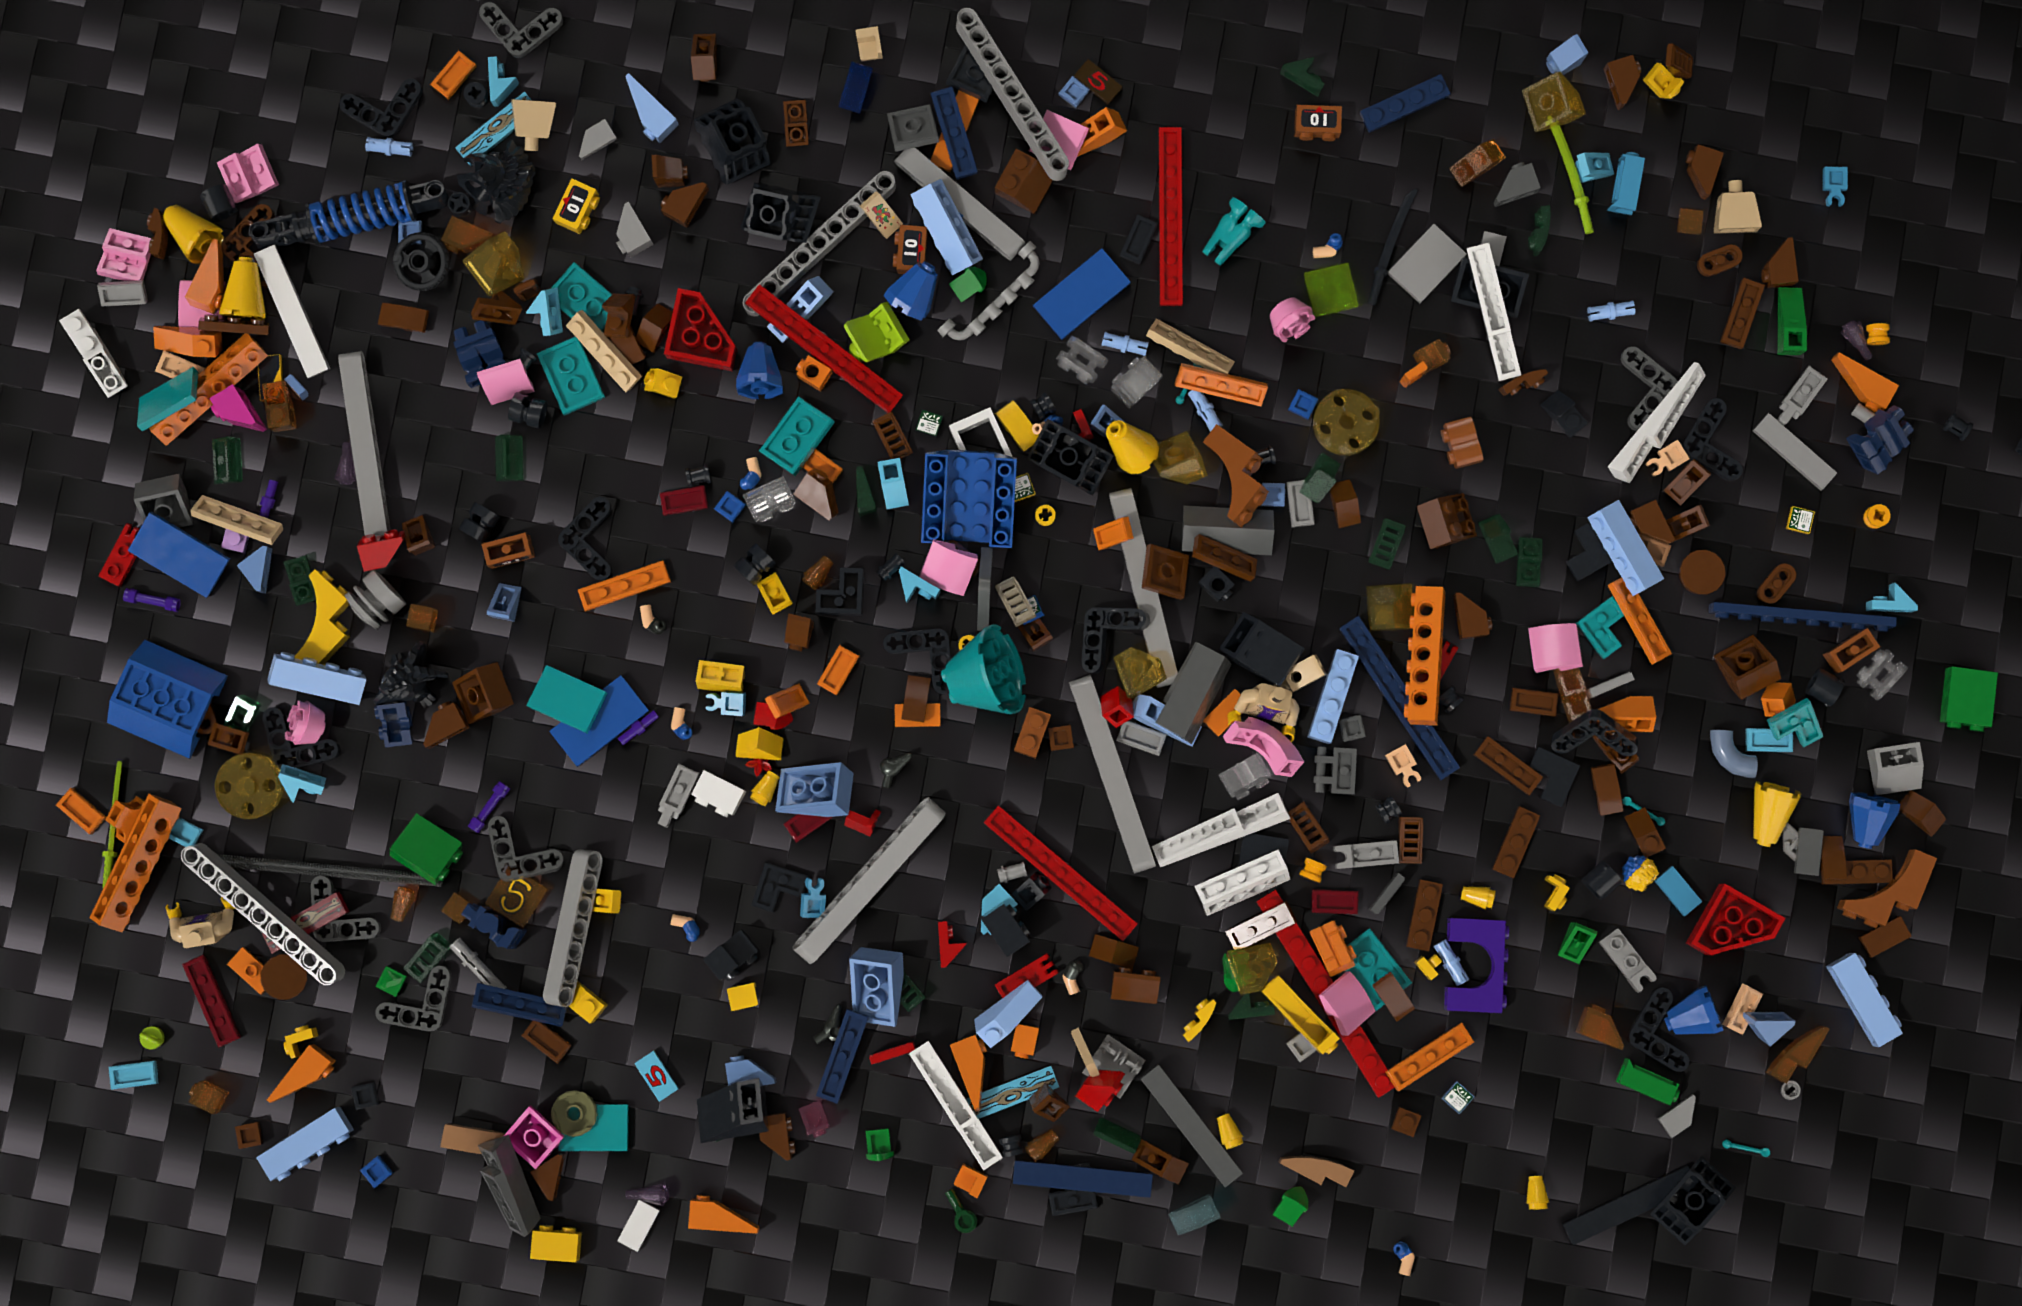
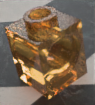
(1433, 355)
(422, 618)
(208, 1096)

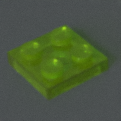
(1331, 290)

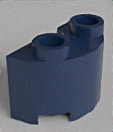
(396, 723)

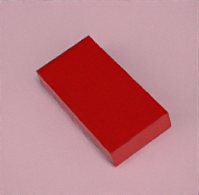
(892, 1052)

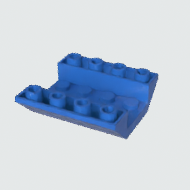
(969, 497)
(164, 697)

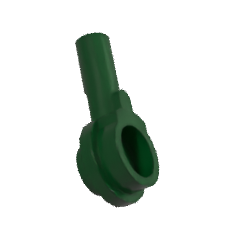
(965, 1220)

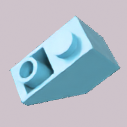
(893, 483)
(994, 898)

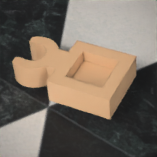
(1670, 456)
(1401, 762)

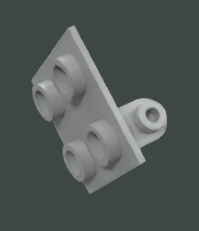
(1117, 1057)

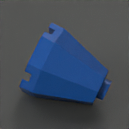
(914, 291)
(759, 373)
(1871, 818)
(1694, 1014)

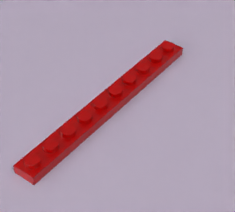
(1319, 980)

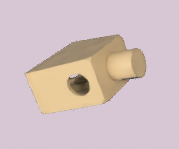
(532, 120)
(1737, 211)
(1310, 670)

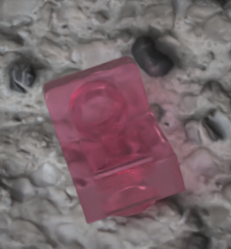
(814, 1119)

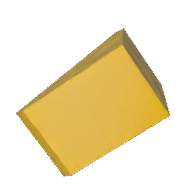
(759, 745)

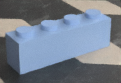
(946, 226)
(1625, 548)
(316, 678)
(1332, 696)
(1864, 999)
(304, 1144)

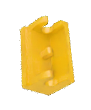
(720, 676)

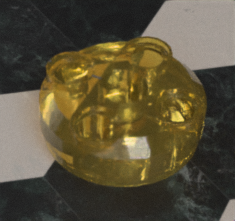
(1346, 422)
(248, 786)

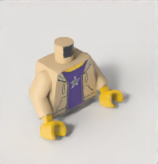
(1270, 704)
(200, 929)

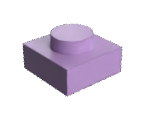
(235, 541)

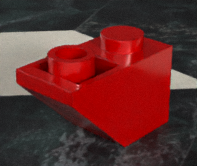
(377, 551)
(1099, 1089)

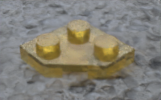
(1139, 671)
(1252, 966)

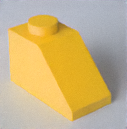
(587, 1003)

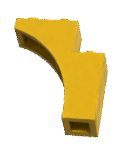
(326, 634)
(1300, 1016)

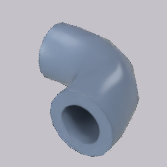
(1730, 757)

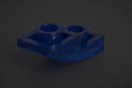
(855, 87)

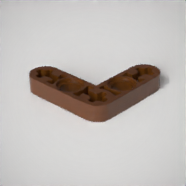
(244, 243)

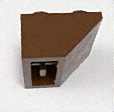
(1446, 520)
(1135, 986)

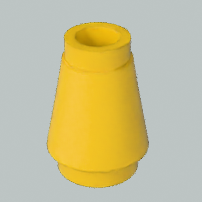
(765, 788)
(1479, 896)
(1229, 1132)
(1536, 1194)

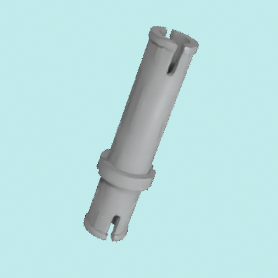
(475, 964)

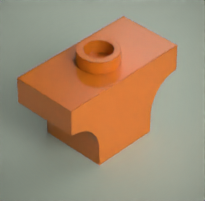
(124, 816)

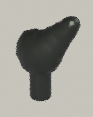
(892, 767)
(831, 1027)

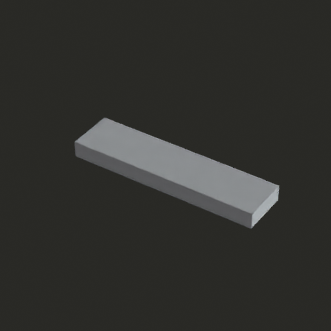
(1794, 451)

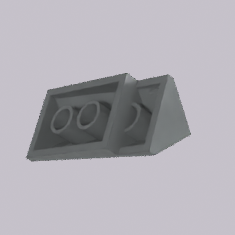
(1212, 522)
(1193, 692)
(509, 1185)

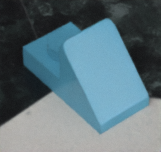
(499, 87)
(1593, 166)
(549, 308)
(911, 582)
(1897, 602)
(294, 778)

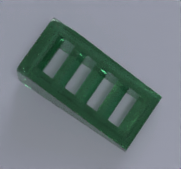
(864, 496)
(1395, 526)
(236, 708)
(439, 950)
(920, 996)

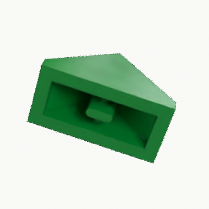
(1576, 942)

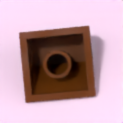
(1023, 182)
(1748, 667)
(483, 692)

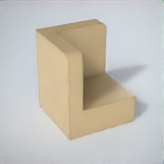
(869, 43)

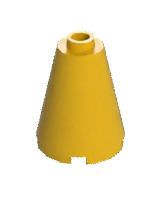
(191, 232)
(243, 291)
(1132, 447)
(1772, 811)

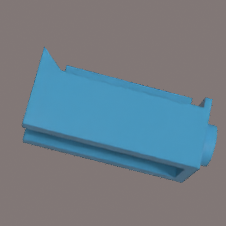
(1627, 183)

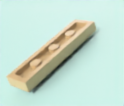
(1189, 347)
(603, 350)
(237, 519)

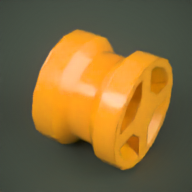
(1878, 334)
(1872, 518)
(1313, 870)

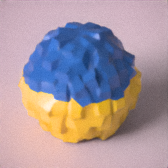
(1639, 872)

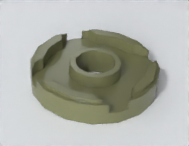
(587, 1108)

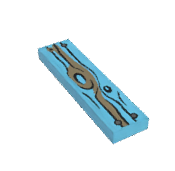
(491, 132)
(1014, 1091)

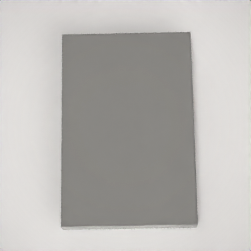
(1426, 263)

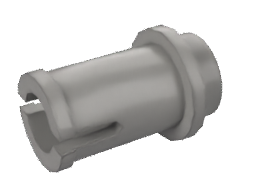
(1862, 413)
(1011, 872)

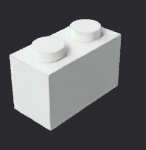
(718, 793)

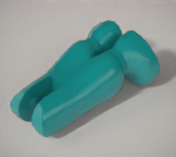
(1229, 233)

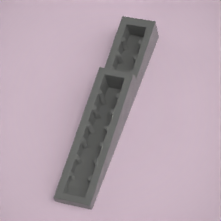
(1191, 1125)

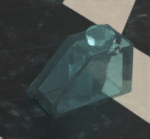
(1194, 1215)

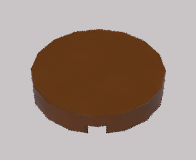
(1702, 572)
(283, 977)

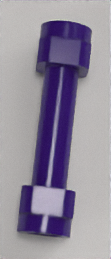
(134, 596)
(477, 823)

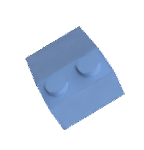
(815, 790)
(877, 984)

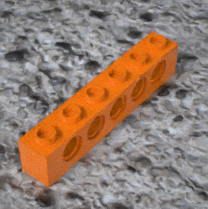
(220, 374)
(1427, 713)
(134, 851)

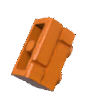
(1332, 948)

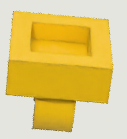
(1428, 966)

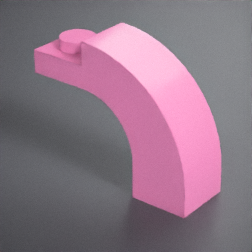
(1269, 742)

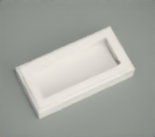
(638, 1225)

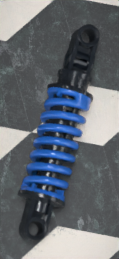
(342, 218)

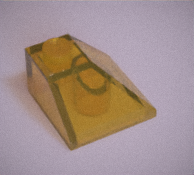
(1553, 102)
(496, 264)
(1180, 460)
(1389, 607)

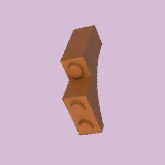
(1241, 464)
(1904, 891)

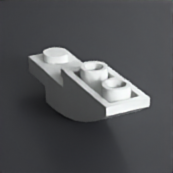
(94, 353)

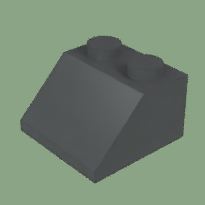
(166, 498)

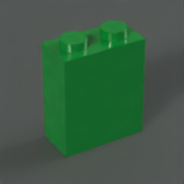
(1968, 698)
(426, 849)

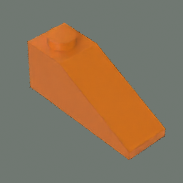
(1103, 129)
(208, 284)
(188, 341)
(1867, 385)
(1633, 713)
(971, 1065)
(308, 1069)
(713, 1215)

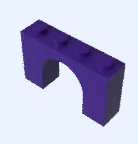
(1489, 995)

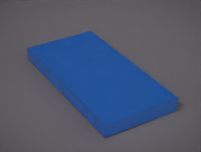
(1081, 294)
(178, 554)
(616, 714)

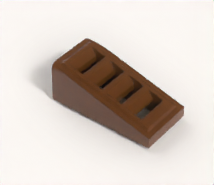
(1679, 62)
(527, 289)
(884, 419)
(1419, 840)
(1317, 844)

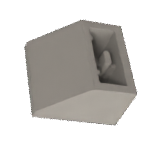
(1896, 768)

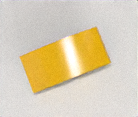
(1017, 425)
(1204, 1012)

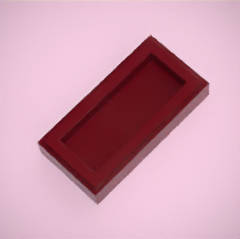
(684, 500)
(803, 825)
(1334, 902)

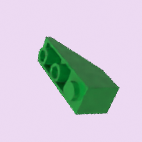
(1791, 322)

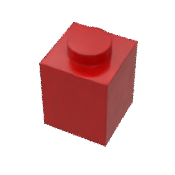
(1116, 707)

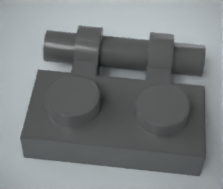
(1343, 770)

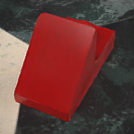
(947, 951)

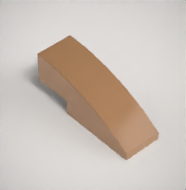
(466, 1138)
(1318, 1169)

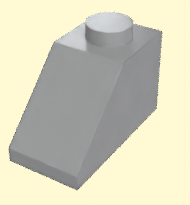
(631, 233)

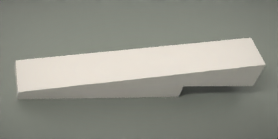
(292, 312)
(1494, 312)
(1657, 426)
(1221, 830)
(956, 1105)

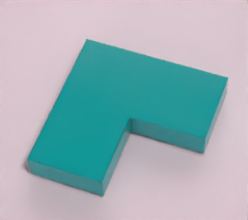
(1596, 627)
(1797, 718)

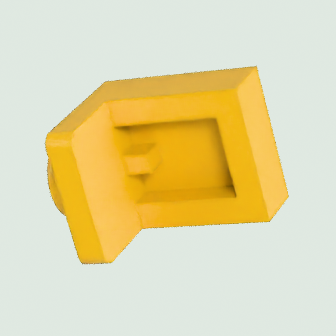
(1663, 82)
(662, 382)
(1557, 897)
(302, 1033)

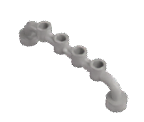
(993, 309)

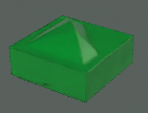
(391, 981)

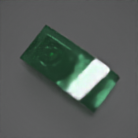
(1539, 236)
(1529, 562)
(301, 585)

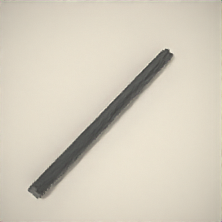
(326, 870)

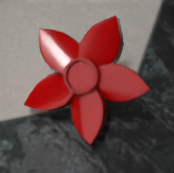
(758, 765)

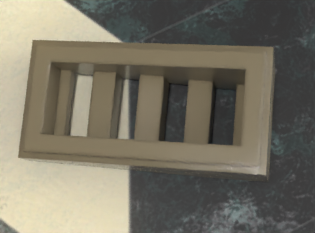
(1009, 589)

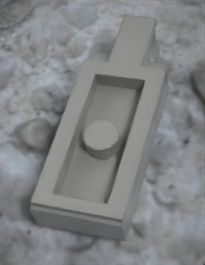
(1801, 395)
(677, 794)

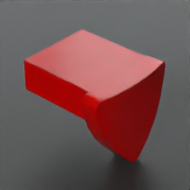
(1083, 424)
(765, 717)
(861, 823)

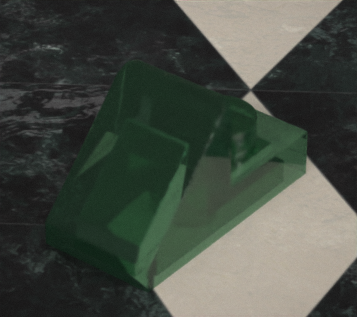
(1297, 73)
(1320, 478)
(1498, 539)
(1243, 1008)

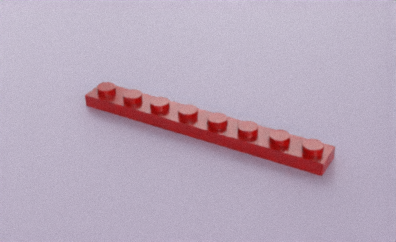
(1170, 216)
(823, 349)
(1060, 873)

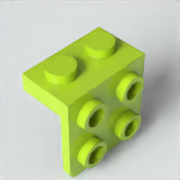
(876, 333)

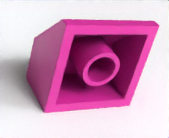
(235, 407)
(534, 1137)

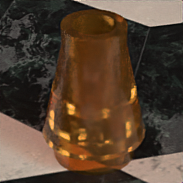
(817, 573)
(402, 902)
(1041, 1145)

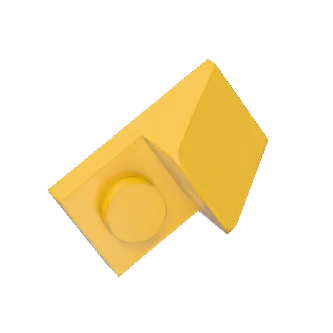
(774, 593)
(607, 901)

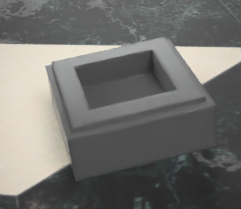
(1351, 728)

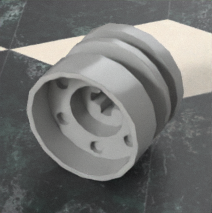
(375, 599)

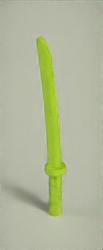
(1581, 200)
(110, 855)

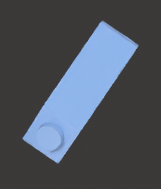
(653, 116)
(806, 302)
(1148, 710)
(1006, 1014)

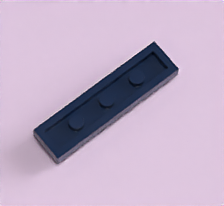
(1405, 103)
(954, 133)
(517, 1005)
(842, 1056)

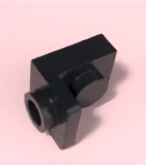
(1032, 890)

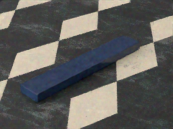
(1082, 1178)

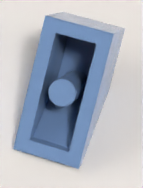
(1567, 56)
(746, 1069)

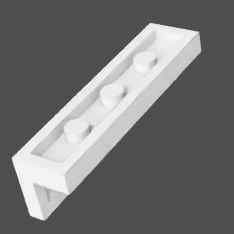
(1242, 882)

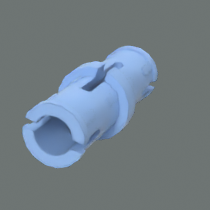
(389, 146)
(1611, 310)
(1125, 343)
(1205, 409)
(1451, 962)

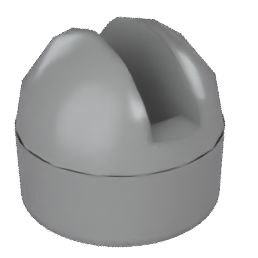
(1785, 1087)

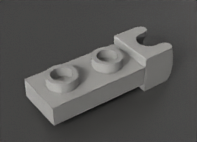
(1368, 854)
(1627, 959)

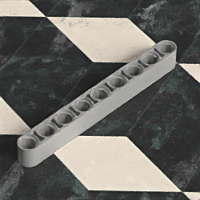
(1012, 103)
(824, 233)
(364, 443)
(1134, 552)
(1112, 774)
(869, 880)
(273, 914)

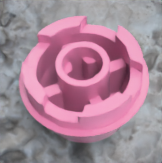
(1291, 318)
(305, 723)

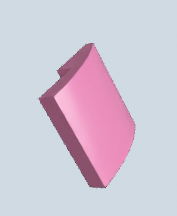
(1067, 133)
(248, 173)
(124, 256)
(188, 315)
(504, 381)
(948, 567)
(1555, 647)
(1347, 1003)

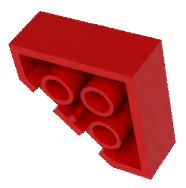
(697, 334)
(1733, 922)

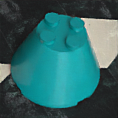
(987, 673)

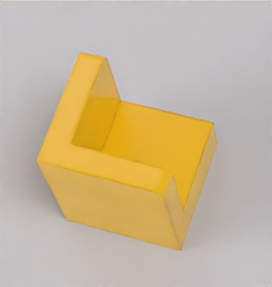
(742, 996)

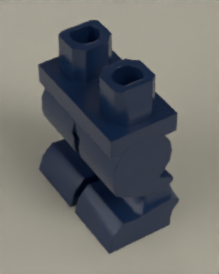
(477, 347)
(1883, 439)
(487, 922)

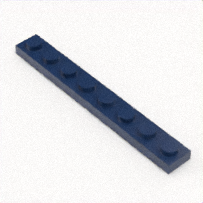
(1812, 617)
(1394, 692)

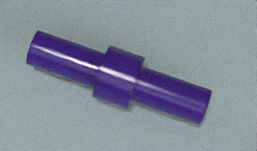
(268, 501)
(638, 727)

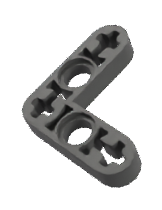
(516, 36)
(1656, 389)
(984, 587)
(510, 858)
(336, 925)
(428, 1008)

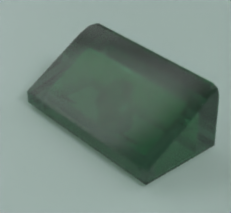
(509, 458)
(227, 460)
(1117, 1135)

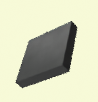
(913, 127)

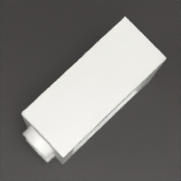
(974, 421)

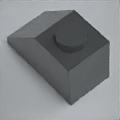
(1518, 184)

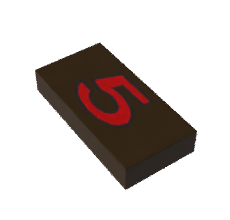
(1098, 82)

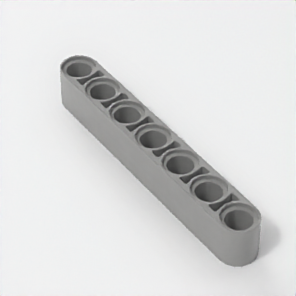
(973, 212)
(572, 928)

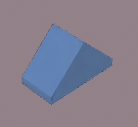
(1103, 420)
(257, 568)
(504, 602)
(1769, 1025)

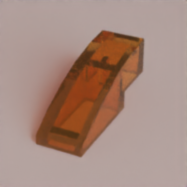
(1572, 692)
(1797, 1054)

